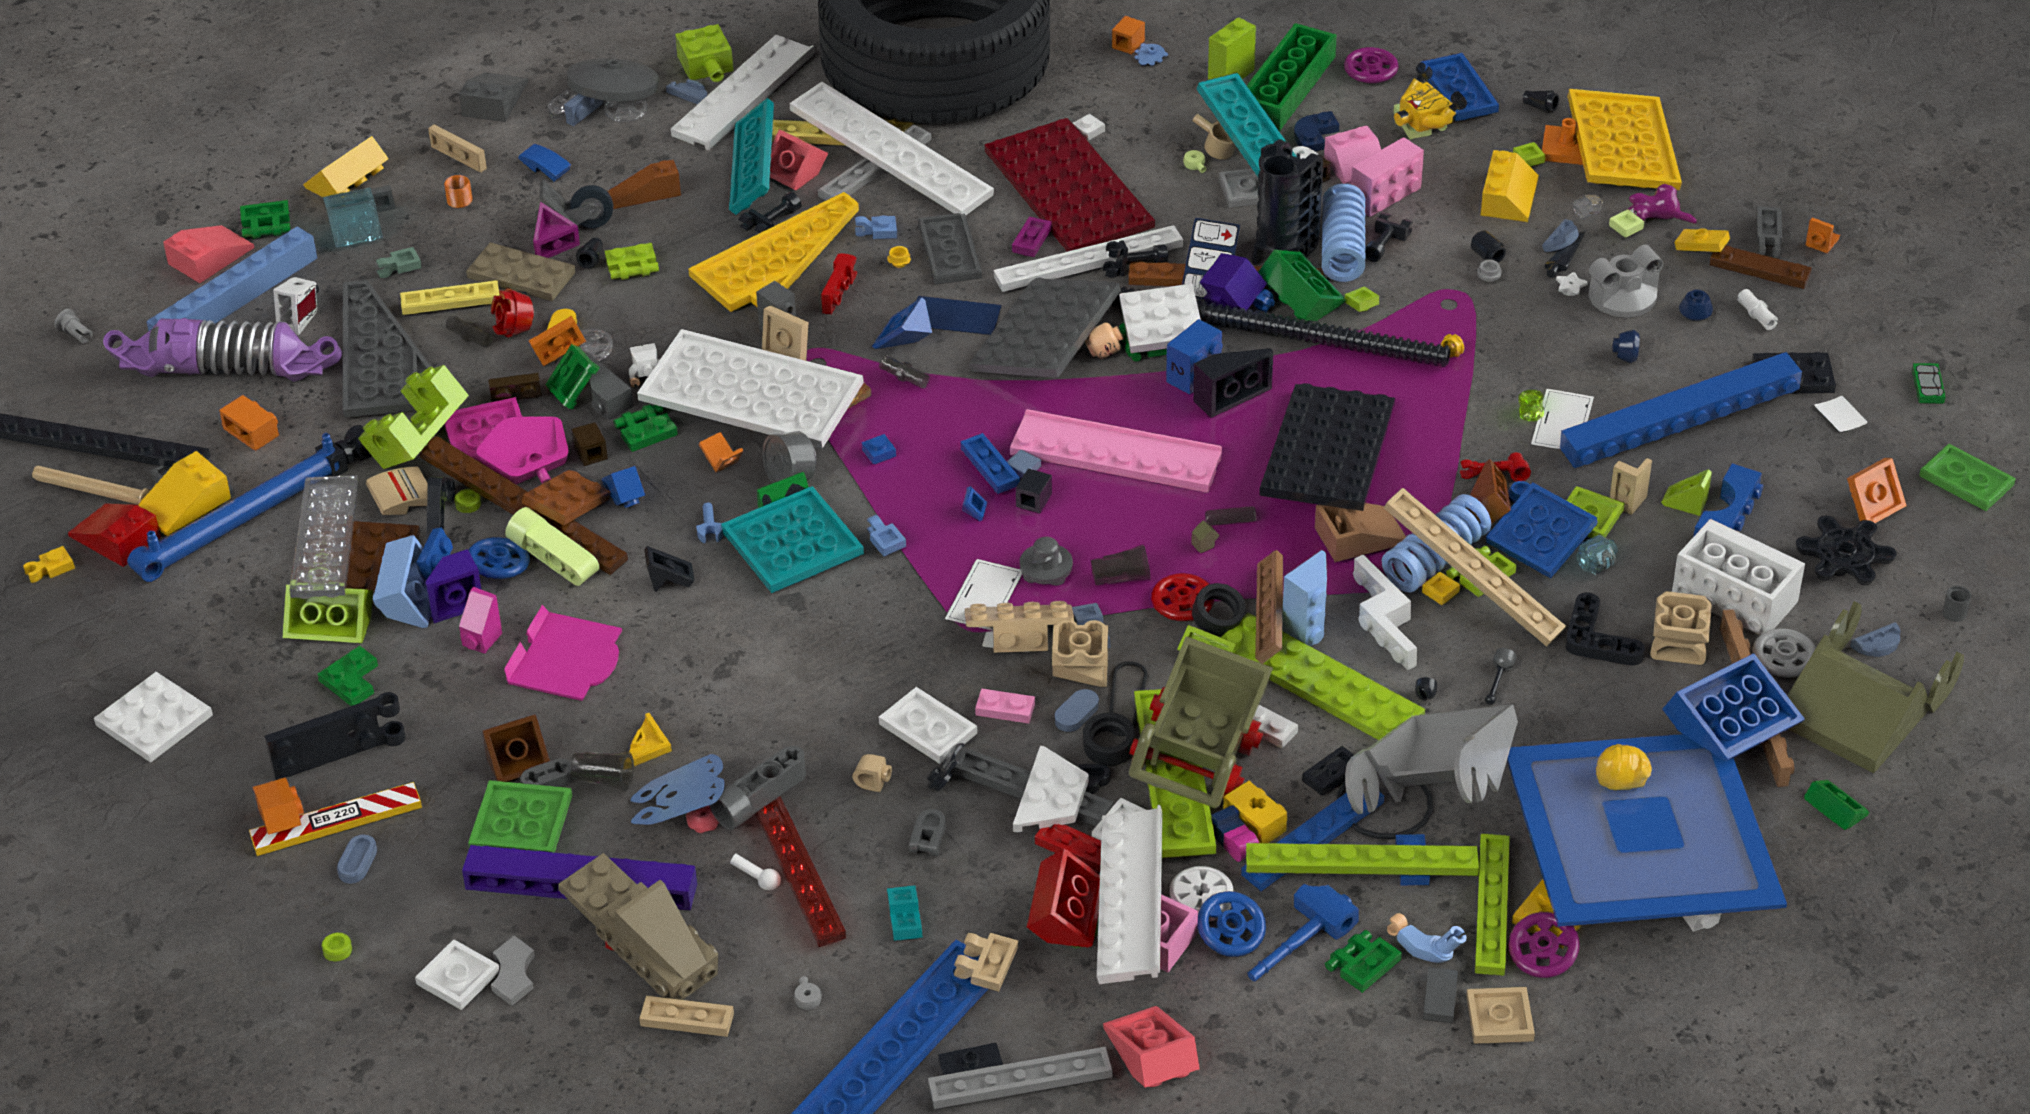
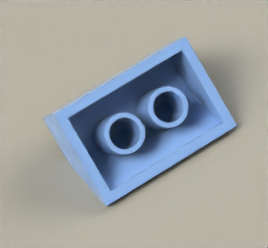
(401, 585)
(1305, 600)

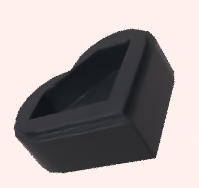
(1098, 776)

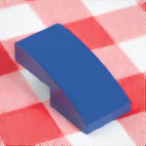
(547, 161)

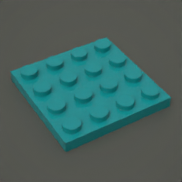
(792, 539)

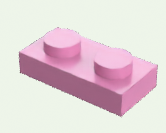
(1005, 706)

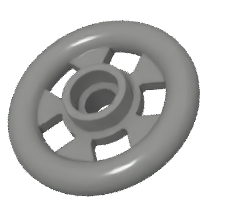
(1783, 651)

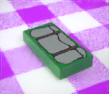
(1928, 383)

